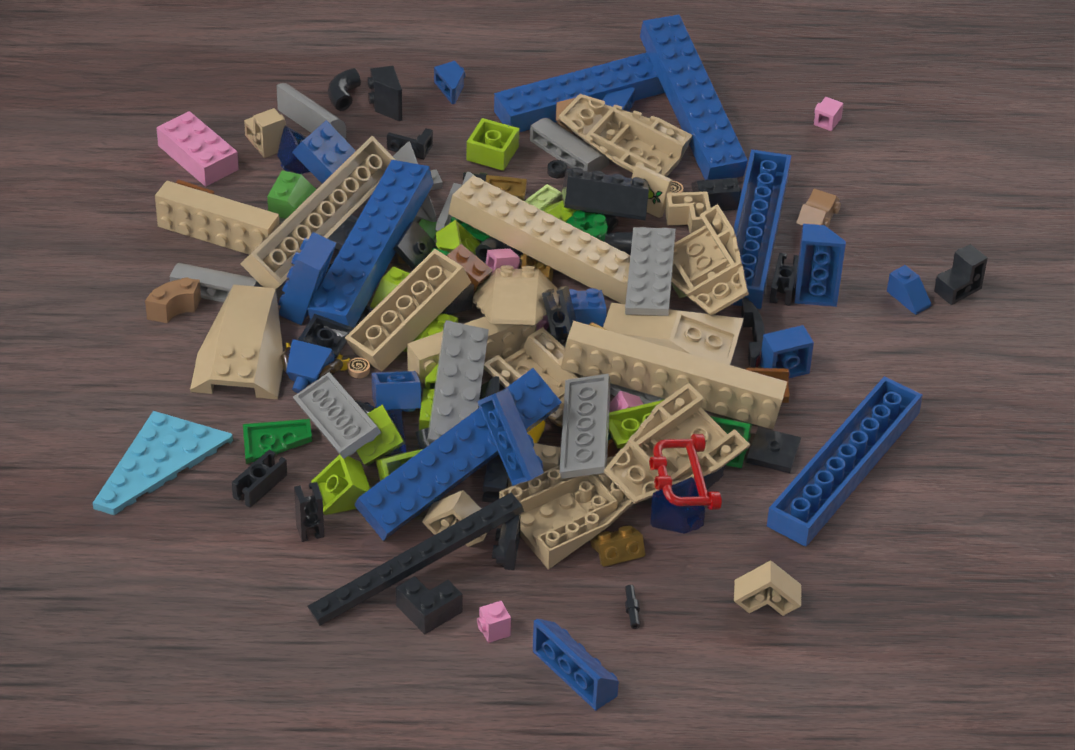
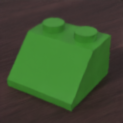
(288, 193)

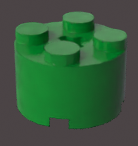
(589, 223)

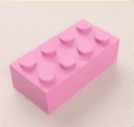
(197, 148)

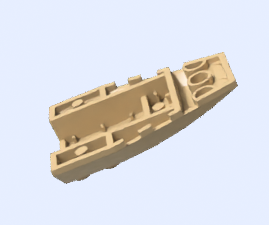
(626, 136)
(710, 264)
(514, 295)
(243, 344)
(546, 357)
(672, 419)

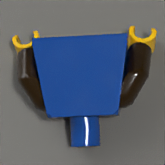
(309, 362)

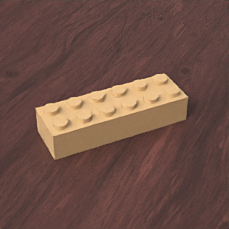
(213, 218)
(408, 310)
(501, 341)

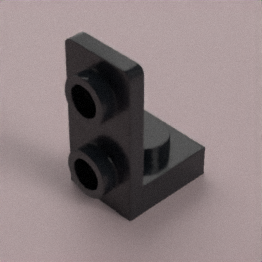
(420, 146)

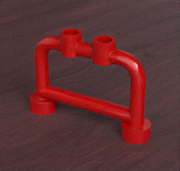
(664, 482)

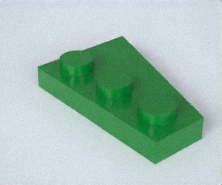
(276, 436)

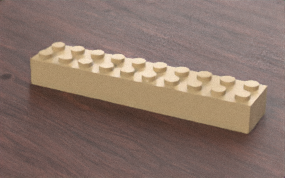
(319, 213)
(542, 237)
(666, 370)

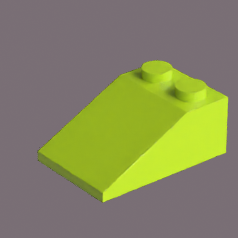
(627, 421)

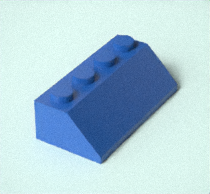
(819, 266)
(511, 437)
(573, 664)

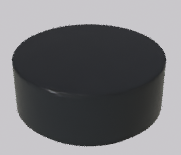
(556, 169)

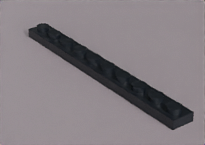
(415, 559)

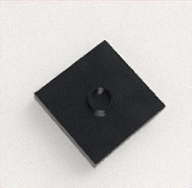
(414, 245)
(773, 450)

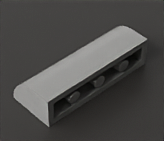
(305, 111)
(566, 146)
(213, 283)

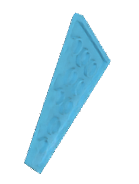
(155, 457)

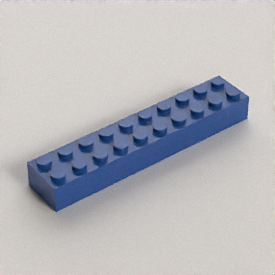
(693, 98)
(538, 100)
(759, 218)
(371, 243)
(448, 460)
(844, 461)

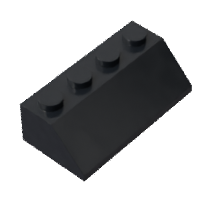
(605, 193)

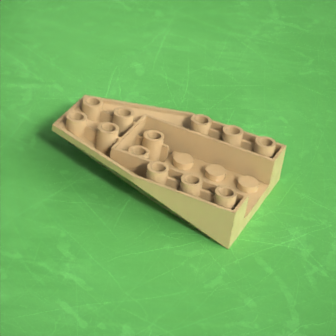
(684, 331)
(566, 511)

